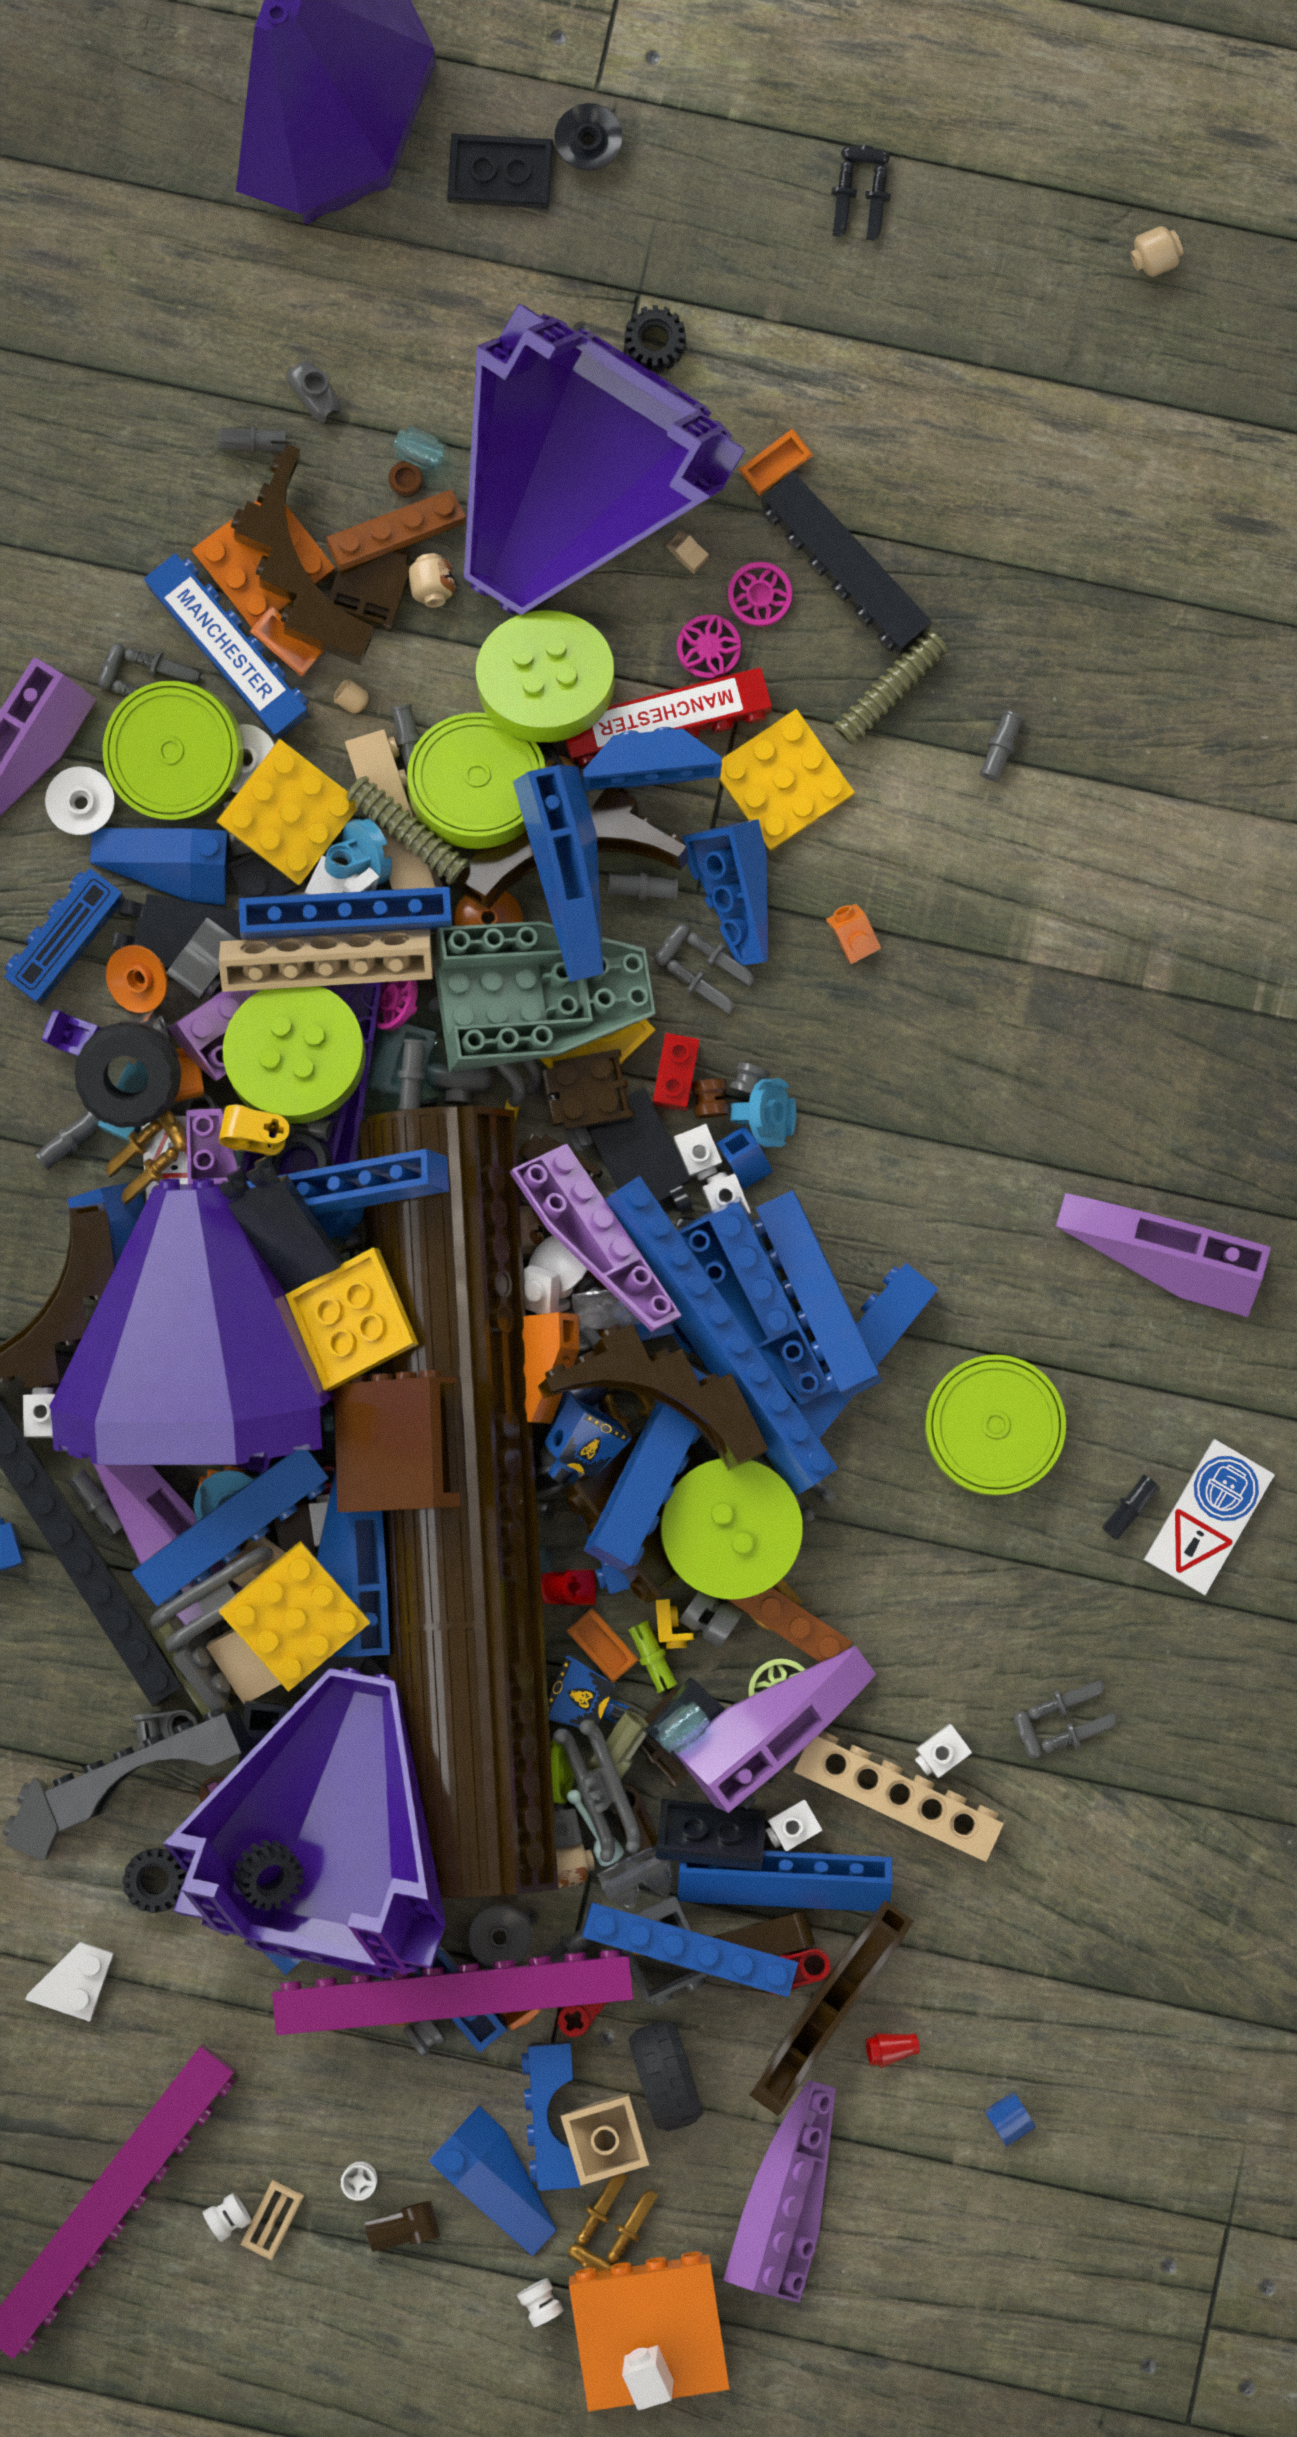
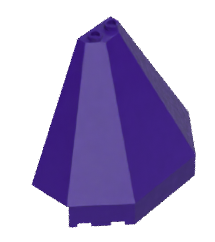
(330, 100)
(576, 458)
(189, 1348)
(349, 1806)

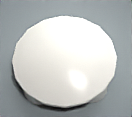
(557, 1258)

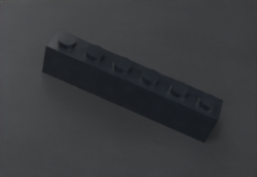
(845, 563)

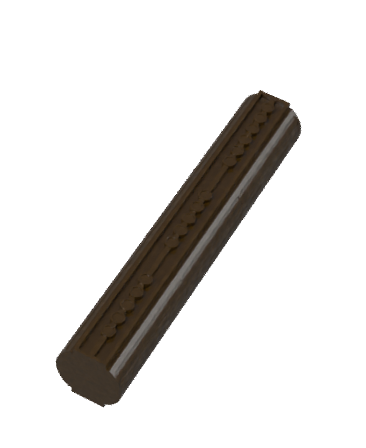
(469, 1575)

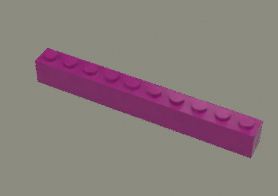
(452, 1994)
(110, 2198)

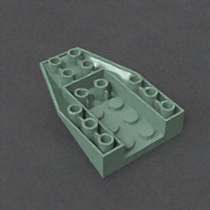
(511, 996)

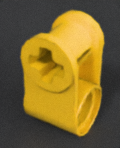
(250, 1129)

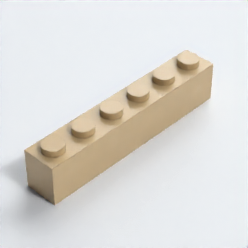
(374, 757)

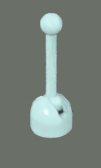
(575, 1798)

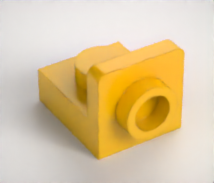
(666, 1619)

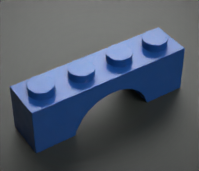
(549, 2069)

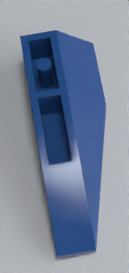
(567, 862)
(747, 1280)
(355, 1557)

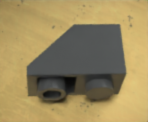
(34, 1826)

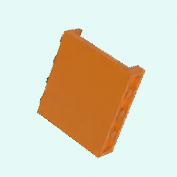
(644, 2308)

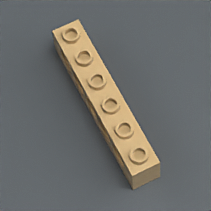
(326, 960)
(976, 1842)

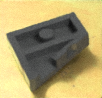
(202, 1671)

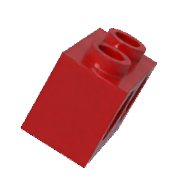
(675, 1072)

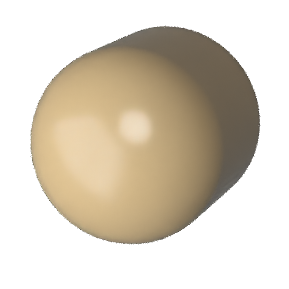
(351, 697)

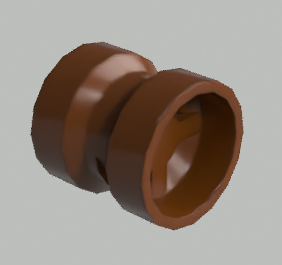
(710, 1098)

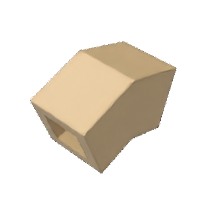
(687, 551)

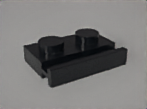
(260, 879)

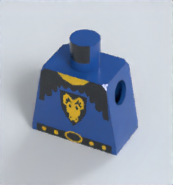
(583, 1440)
(582, 1696)

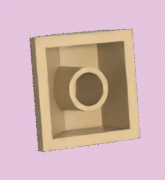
(605, 2139)

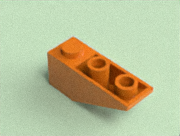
(548, 1342)

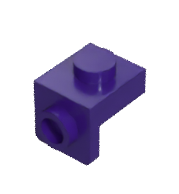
(67, 1032)

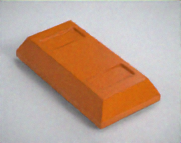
(775, 462)
(293, 652)
(191, 1078)
(602, 1645)

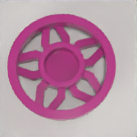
(759, 594)
(708, 646)
(392, 1001)

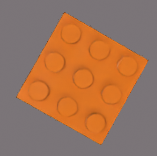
(235, 567)

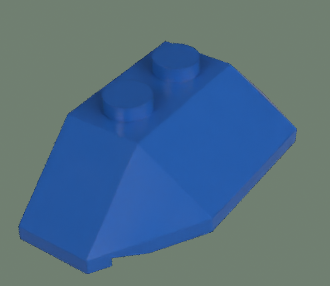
(650, 760)

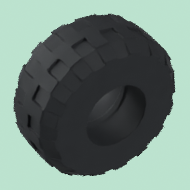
(112, 1104)
(665, 2076)

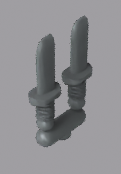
(156, 664)
(716, 955)
(1061, 1702)

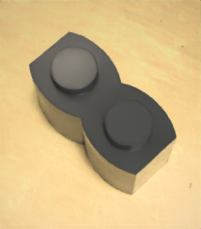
(199, 961)

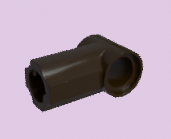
(646, 1828)
(411, 2225)

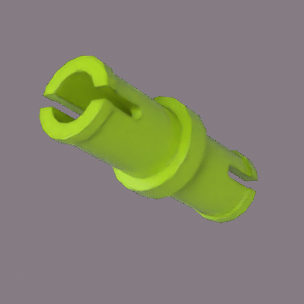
(652, 1656)

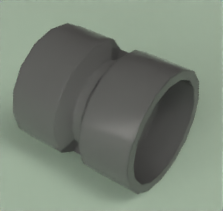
(721, 1624)

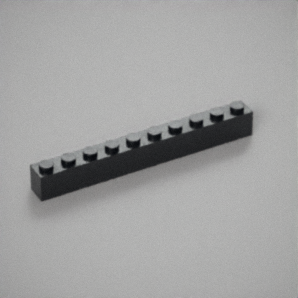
(84, 1563)

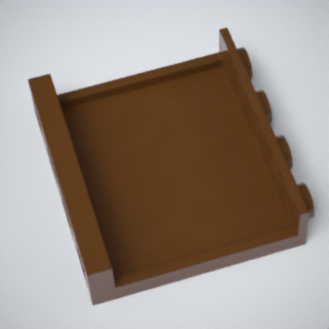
(390, 1443)

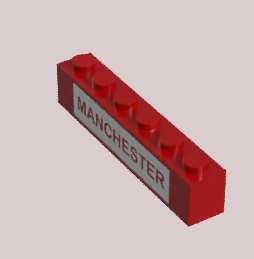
(693, 708)

